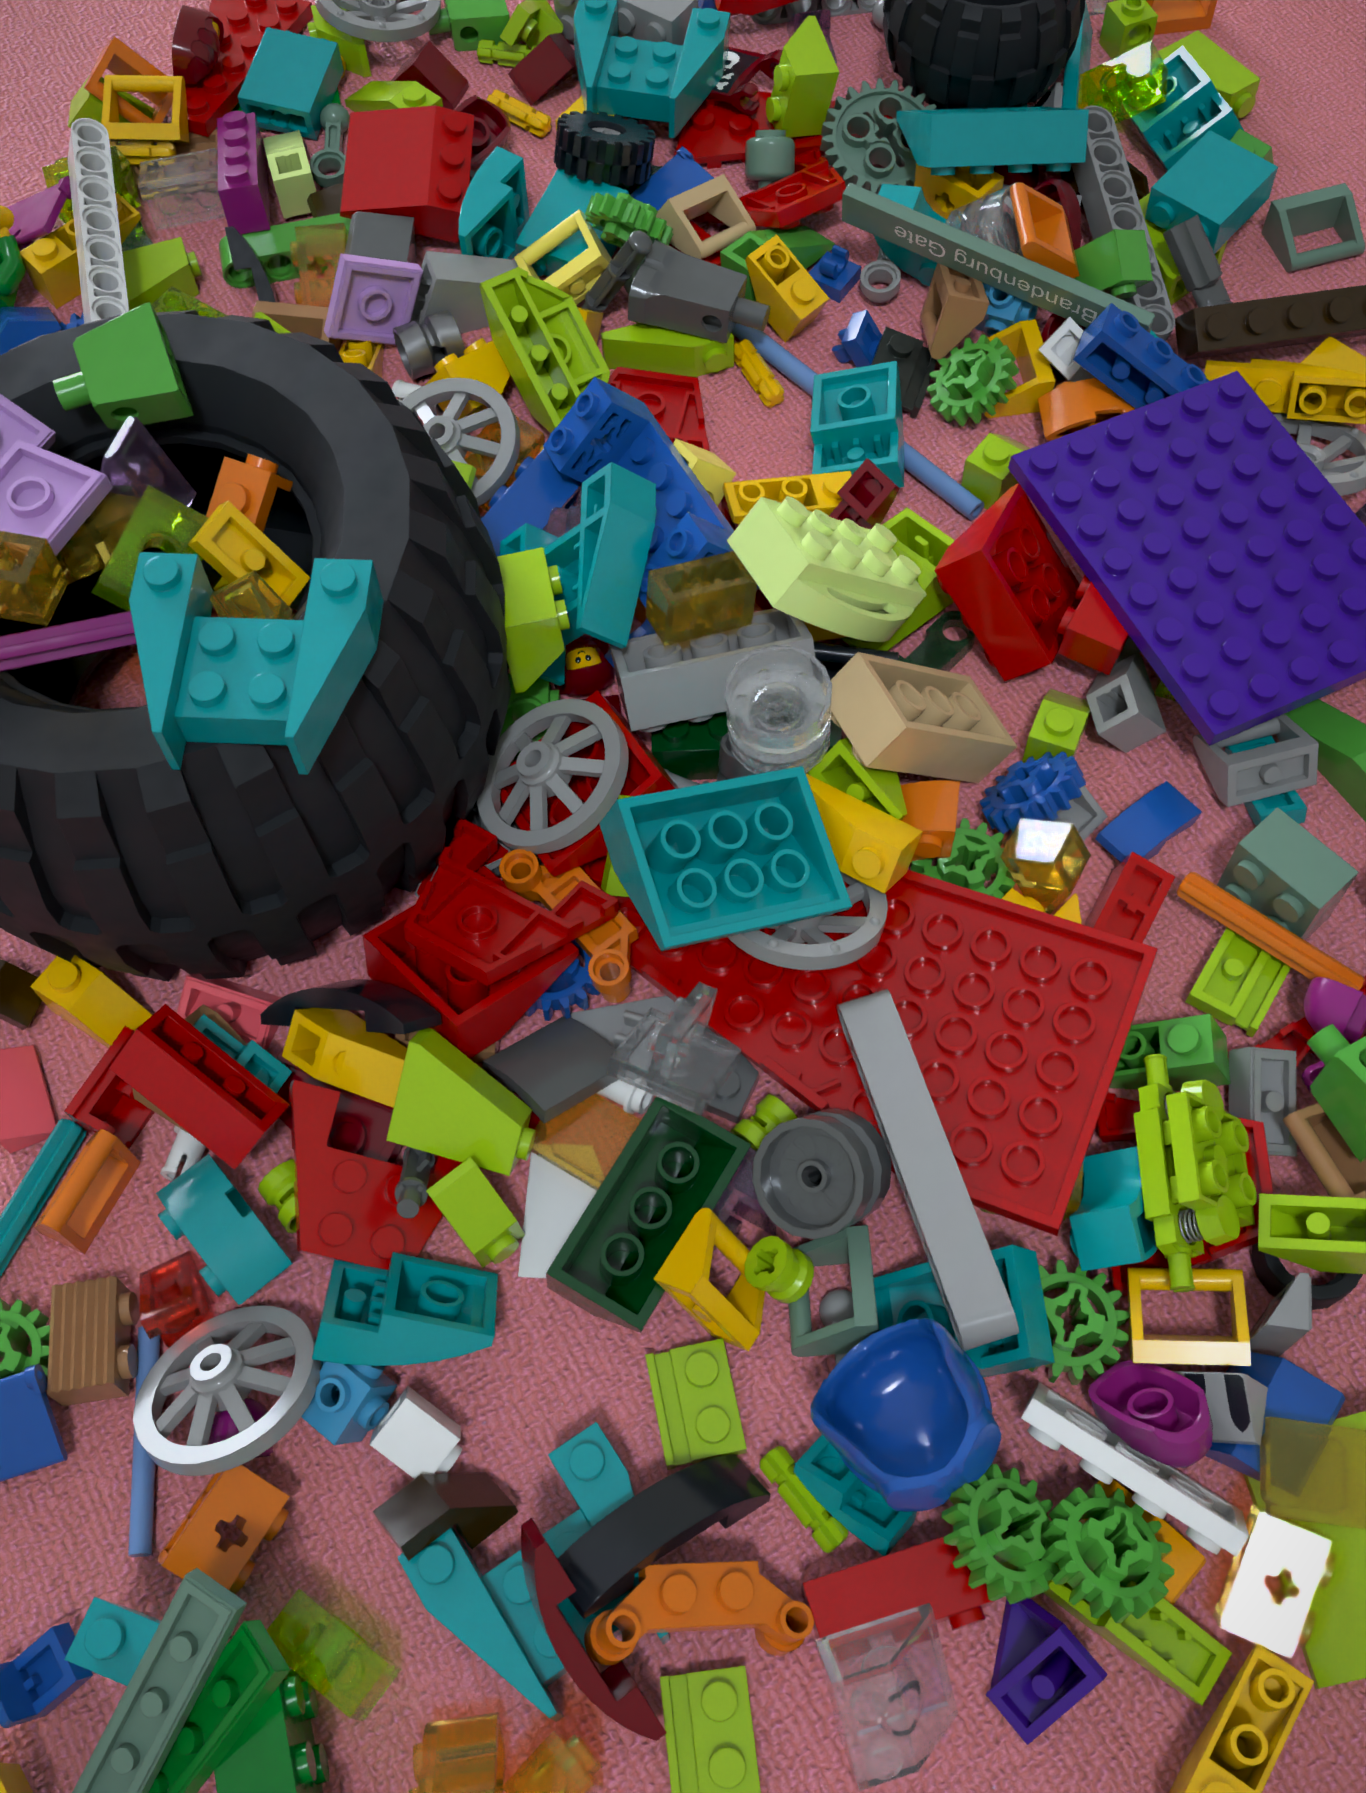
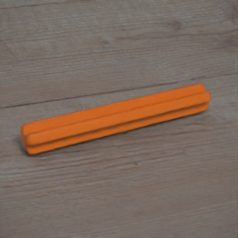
(1264, 932)

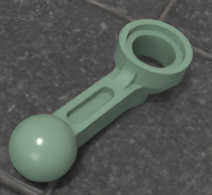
(335, 122)

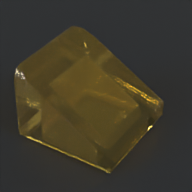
(249, 599)

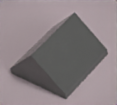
(382, 237)

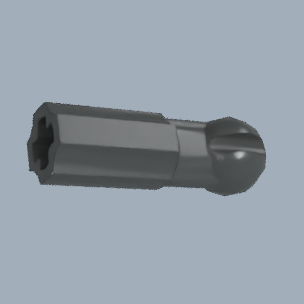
(1197, 263)

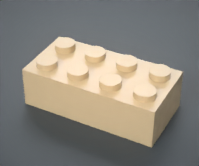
(917, 719)

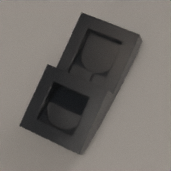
(246, 259)

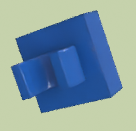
(836, 273)
(858, 340)

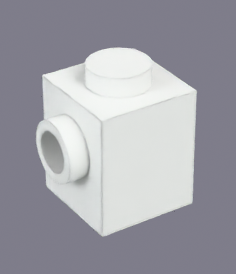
(417, 1436)

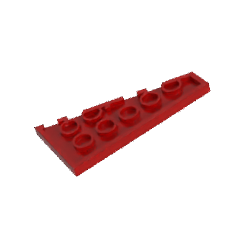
(243, 29)
(721, 131)

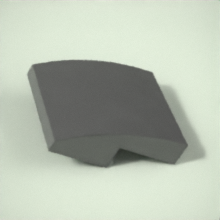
(554, 1067)

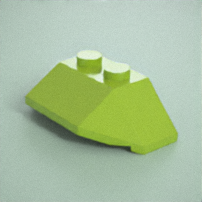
(541, 343)

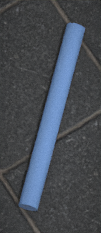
(142, 1465)

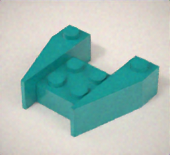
(648, 76)
(599, 558)
(251, 675)
(495, 1609)

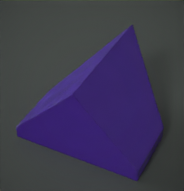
(1039, 1669)

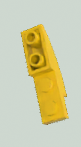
(1301, 388)

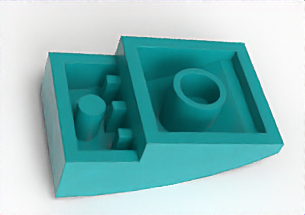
(1188, 113)
(494, 207)
(858, 418)
(915, 1295)
(405, 1313)

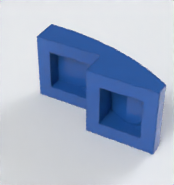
(1149, 823)

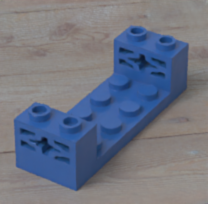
(620, 429)

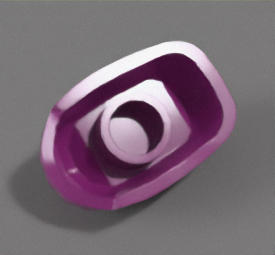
(1154, 1412)

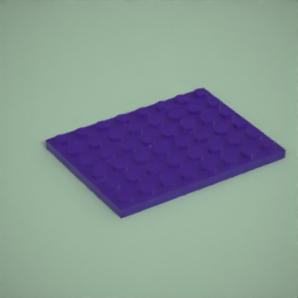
(1212, 550)

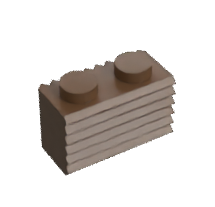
(91, 1341)

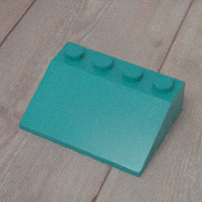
(996, 137)
(724, 857)

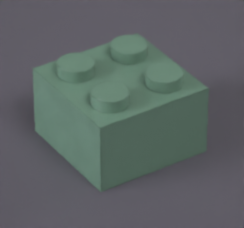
(1287, 874)

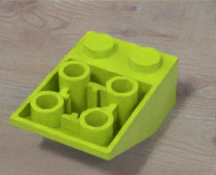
(925, 547)

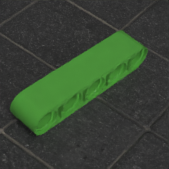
(273, 250)

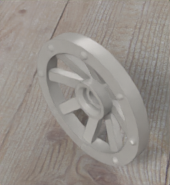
(381, 18)
(452, 435)
(1343, 438)
(546, 771)
(821, 952)
(220, 1381)

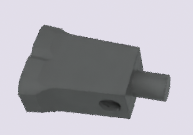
(692, 296)

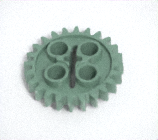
(881, 137)

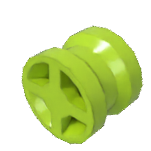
(779, 1269)

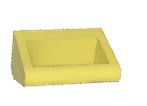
(581, 272)

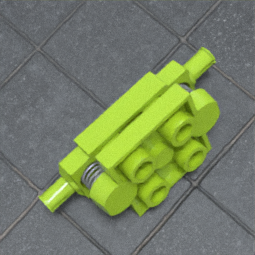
(1190, 1169)

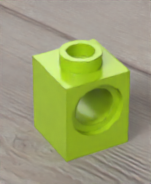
(1127, 26)

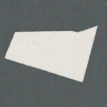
(551, 1213)

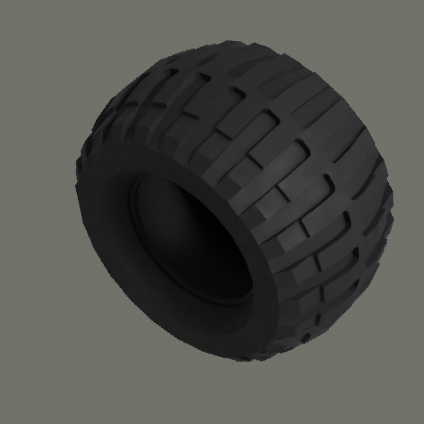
(237, 847)

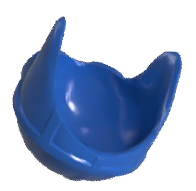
(909, 1415)

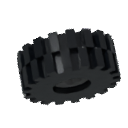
(604, 148)

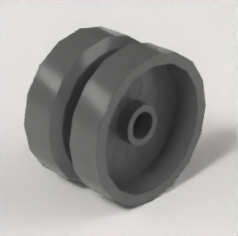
(821, 1173)

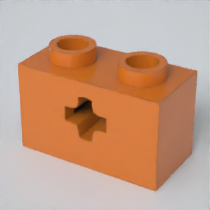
(224, 1497)

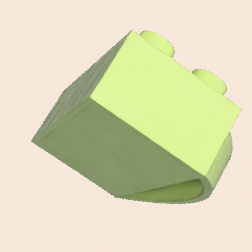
(828, 569)

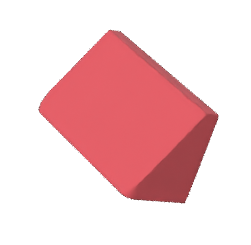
(233, 1002)
(24, 1100)

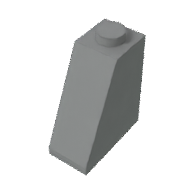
(453, 284)

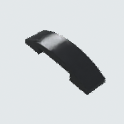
(385, 1006)
(656, 1523)

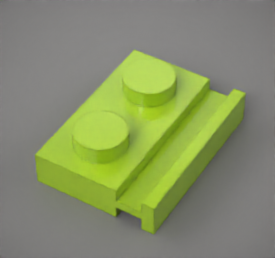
(1238, 983)
(695, 1403)
(710, 1732)

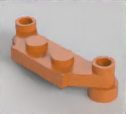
(606, 945)
(700, 1600)

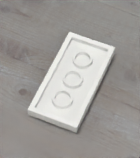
(1157, 1486)

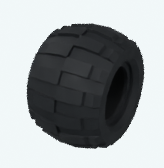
(980, 49)

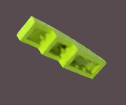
(1158, 1641)

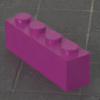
(242, 172)

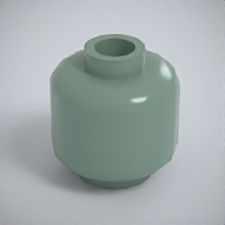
(769, 156)

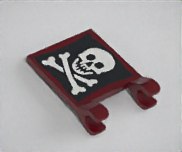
(738, 71)

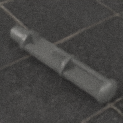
(618, 271)
(413, 1183)

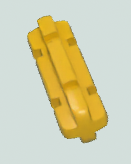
(522, 113)
(144, 150)
(758, 373)

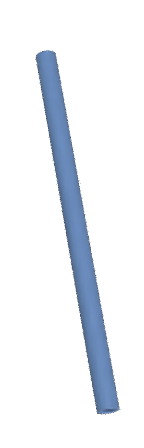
(914, 462)

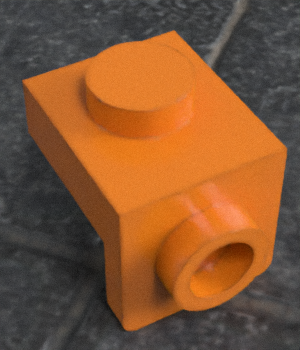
(248, 487)

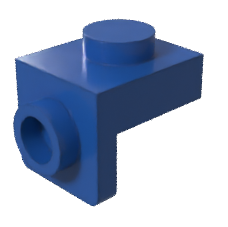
(39, 1678)

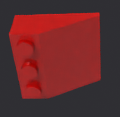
(409, 166)
(1010, 585)
(643, 777)
(469, 1010)

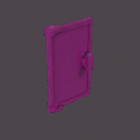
(38, 213)

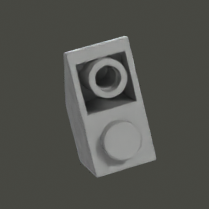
(1125, 705)

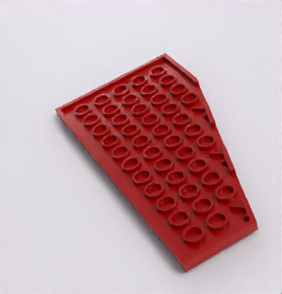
(1000, 1004)

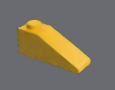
(863, 838)

